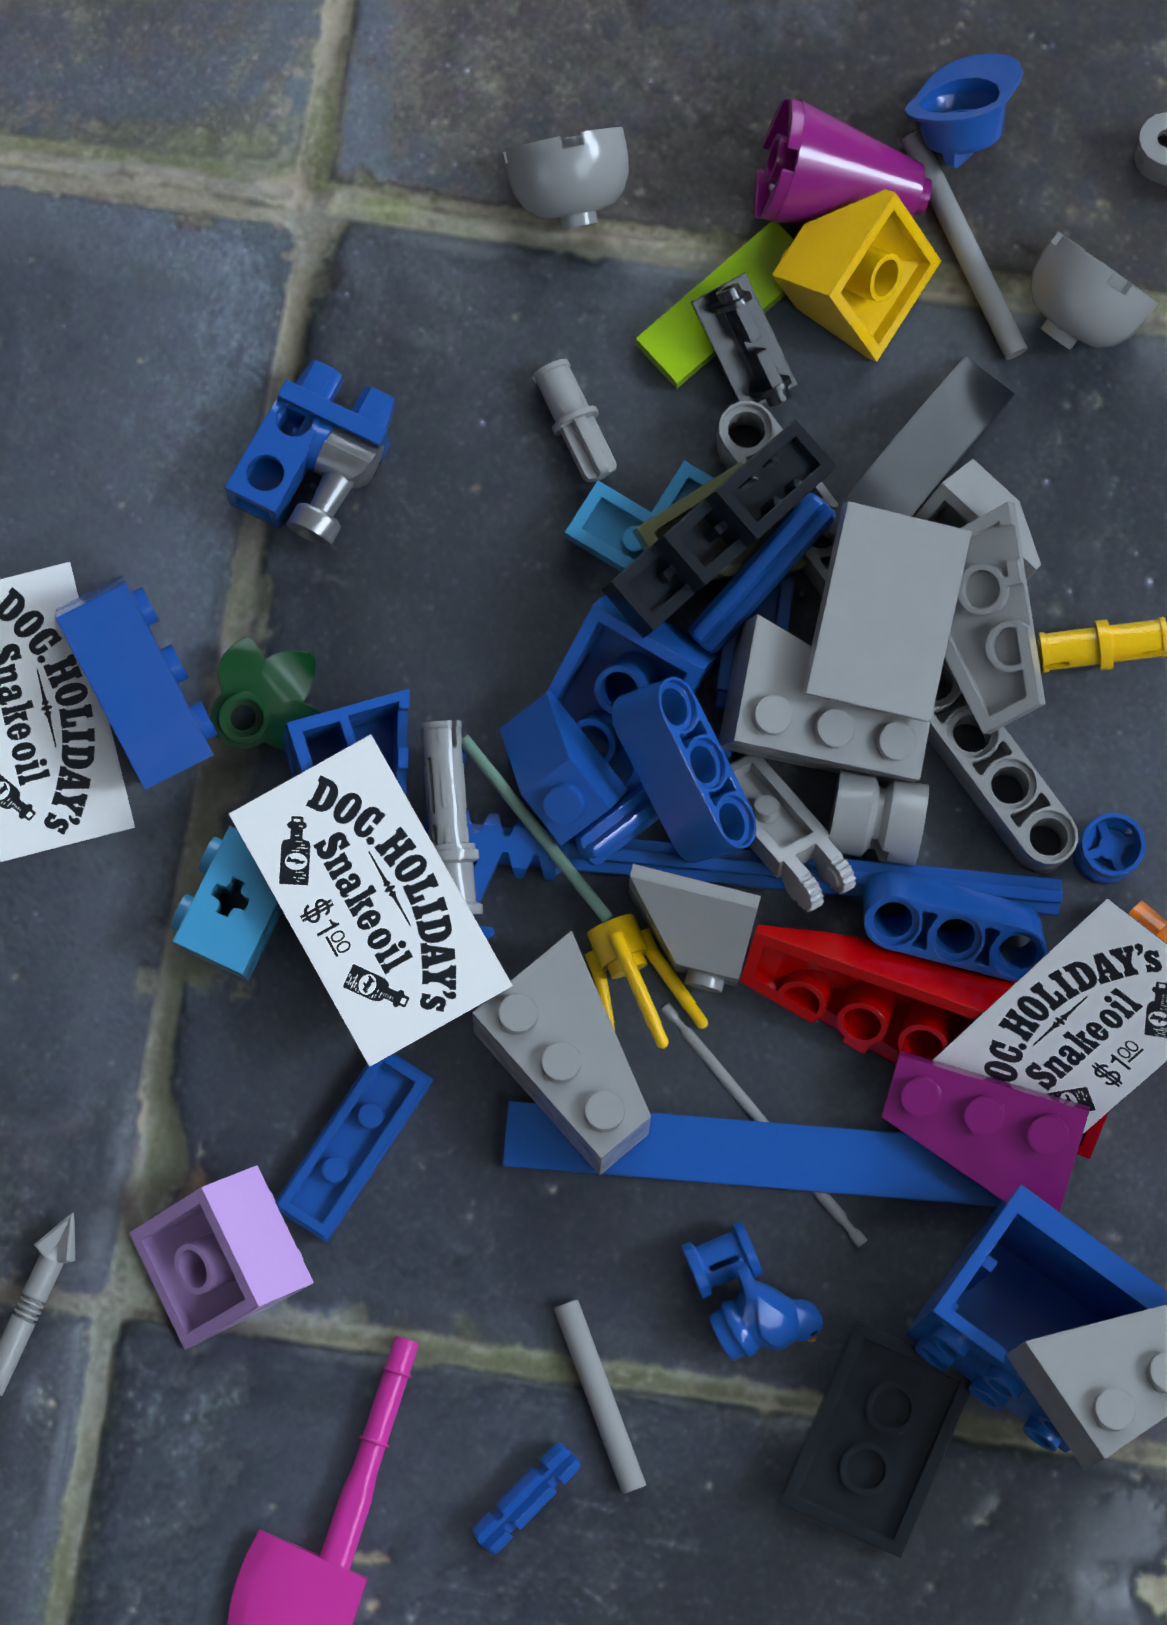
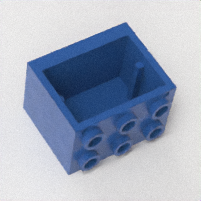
(1020, 1281)

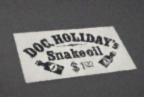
(55, 740)
(370, 900)
(1080, 1020)

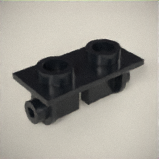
(745, 343)

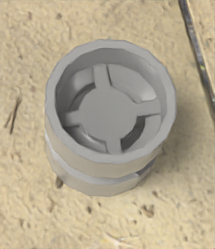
(878, 817)

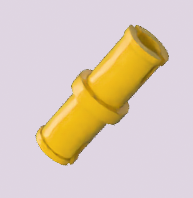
(1102, 645)

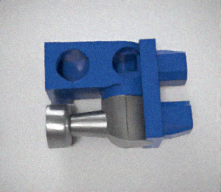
(317, 435)

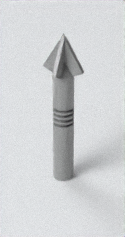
(55, 1250)

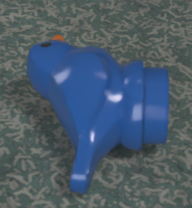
(763, 1319)

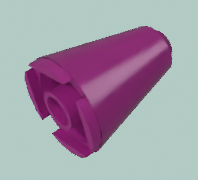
(827, 165)

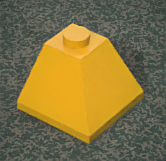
(859, 270)

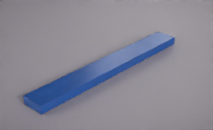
(755, 1157)

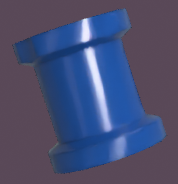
(717, 1259)

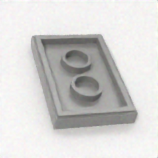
(886, 612)

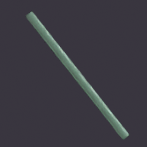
(535, 829)

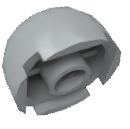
(570, 175)
(1085, 297)

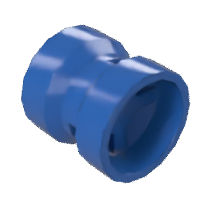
(1119, 842)

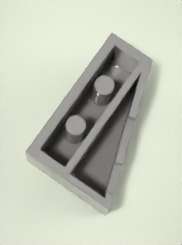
(775, 721)
(566, 1054)
(1100, 1381)

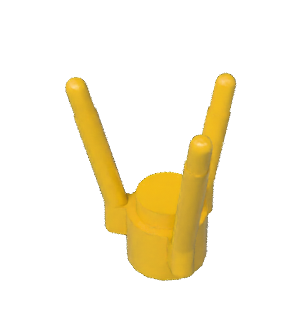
(621, 949)

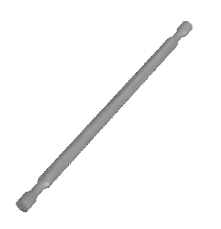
(753, 1113)

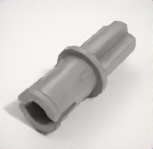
(575, 420)

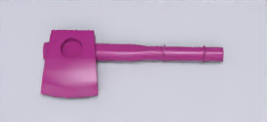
(297, 1586)

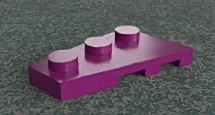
(988, 1126)

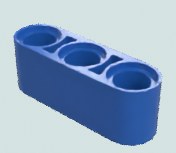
(684, 770)
(933, 903)

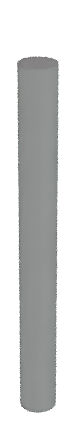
(967, 250)

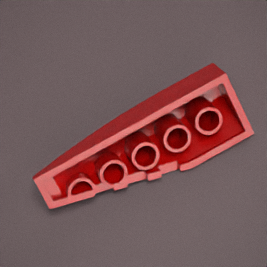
(874, 994)

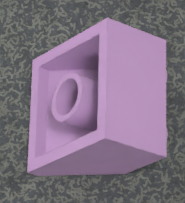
(220, 1256)

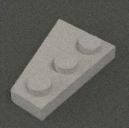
(993, 627)

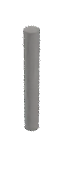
(600, 1396)

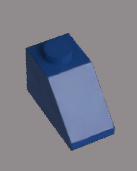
(559, 768)

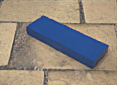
(353, 1145)

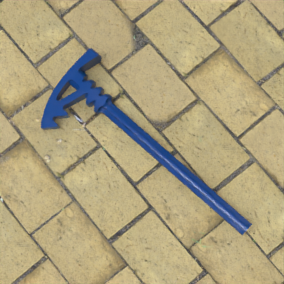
(739, 868)

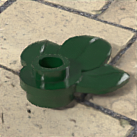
(268, 686)

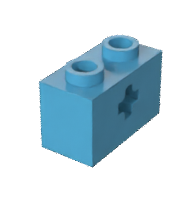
(201, 923)

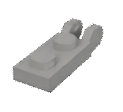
(790, 835)

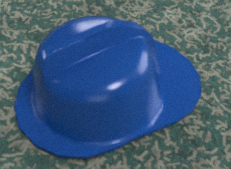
(965, 105)

